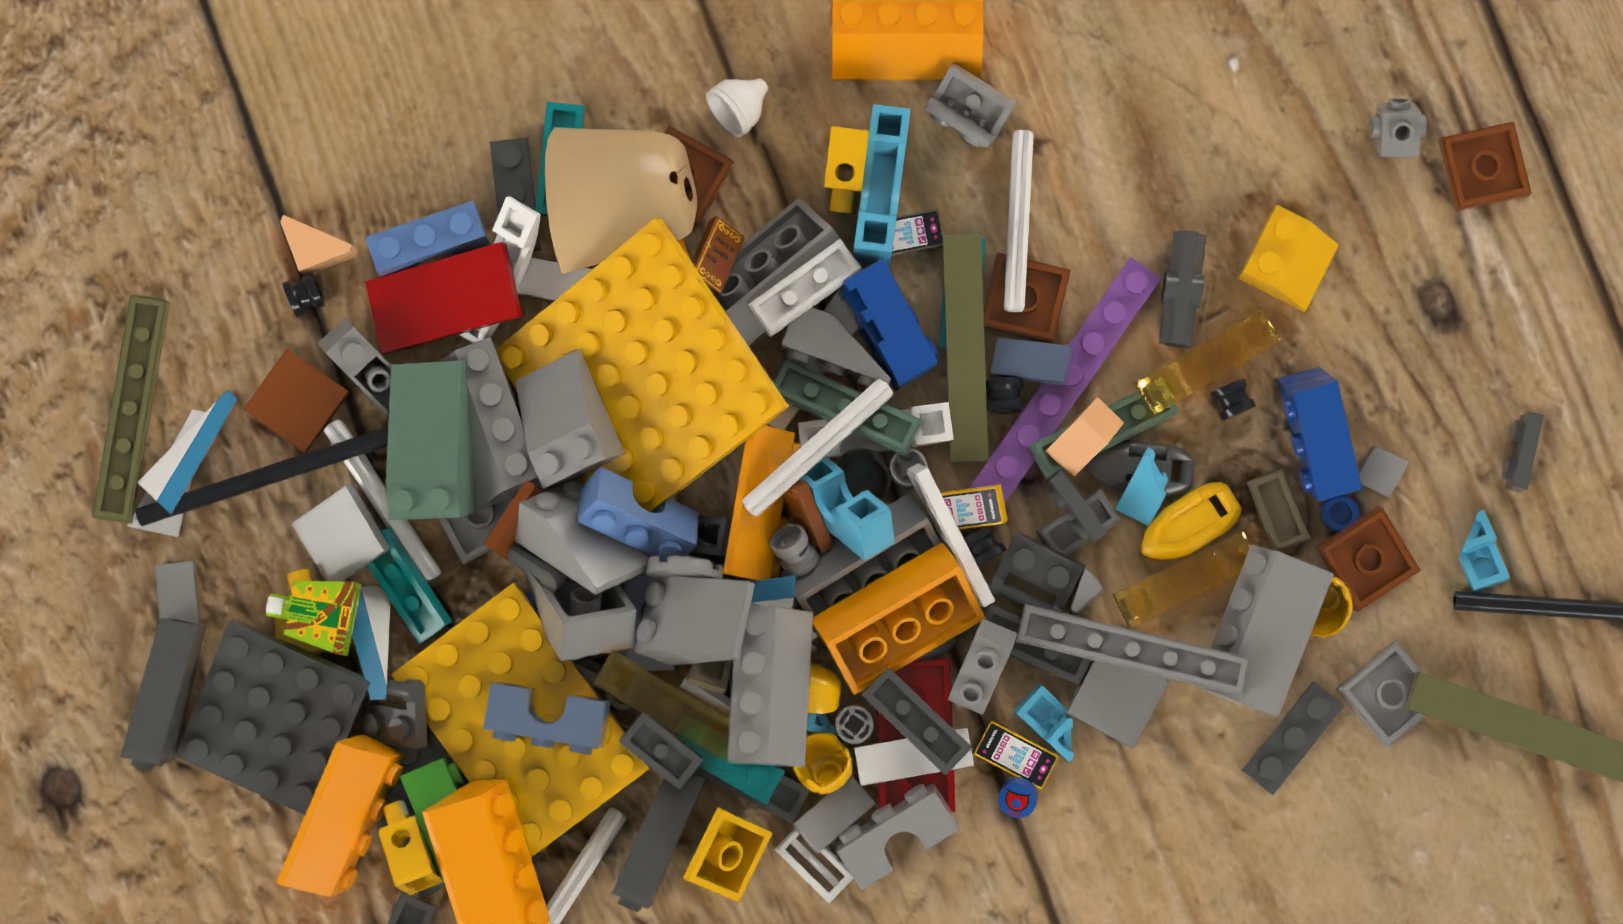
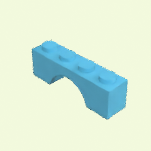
(881, 184)

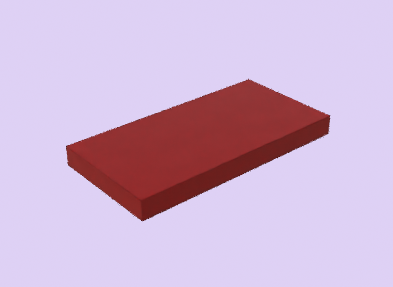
(443, 298)
(933, 684)

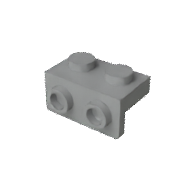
(970, 107)

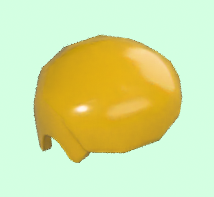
(1334, 611)
(823, 690)
(826, 764)

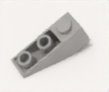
(826, 341)
(360, 362)

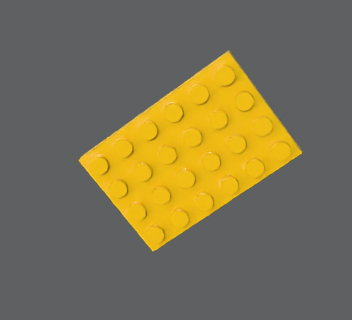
(509, 645)

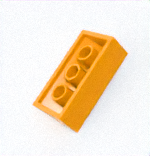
(905, 39)
(748, 545)
(898, 617)
(341, 816)
(485, 856)

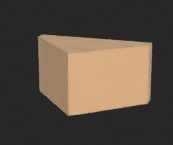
(313, 248)
(1085, 437)

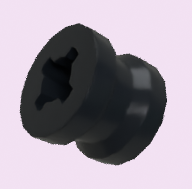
(304, 294)
(1004, 395)
(1232, 399)
(984, 545)

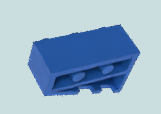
(889, 325)
(1319, 433)

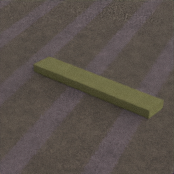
(965, 346)
(131, 409)
(1516, 726)

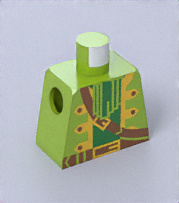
(318, 613)

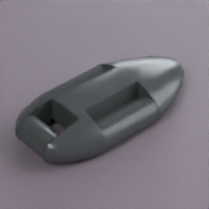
(1117, 464)

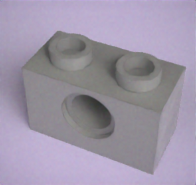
(982, 666)

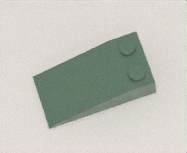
(429, 442)

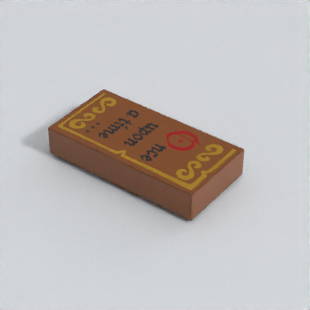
(717, 253)
(806, 513)

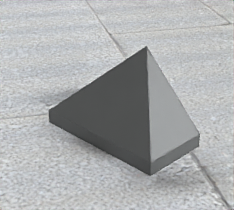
(712, 536)

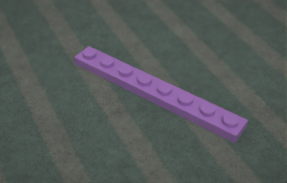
(1054, 401)

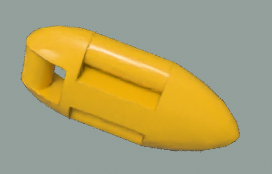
(1190, 523)

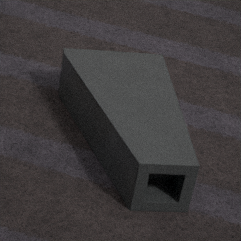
(164, 694)
(657, 843)

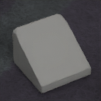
(1381, 471)
(1086, 591)

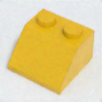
(1289, 258)
(728, 854)

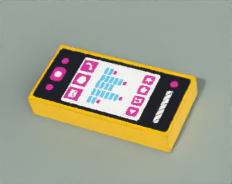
(976, 506)
(1015, 754)

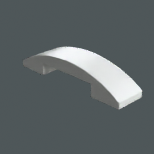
(519, 229)
(935, 429)

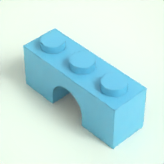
(857, 521)

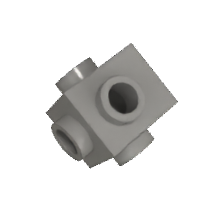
(1397, 128)

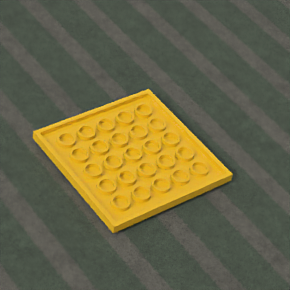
(661, 359)

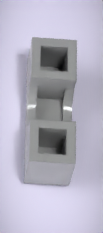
(921, 813)

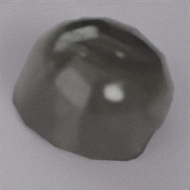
(865, 471)

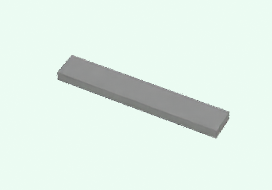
(1134, 650)

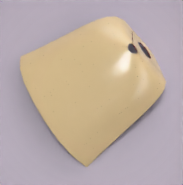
(611, 186)

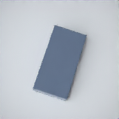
(1031, 361)

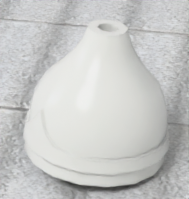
(737, 104)

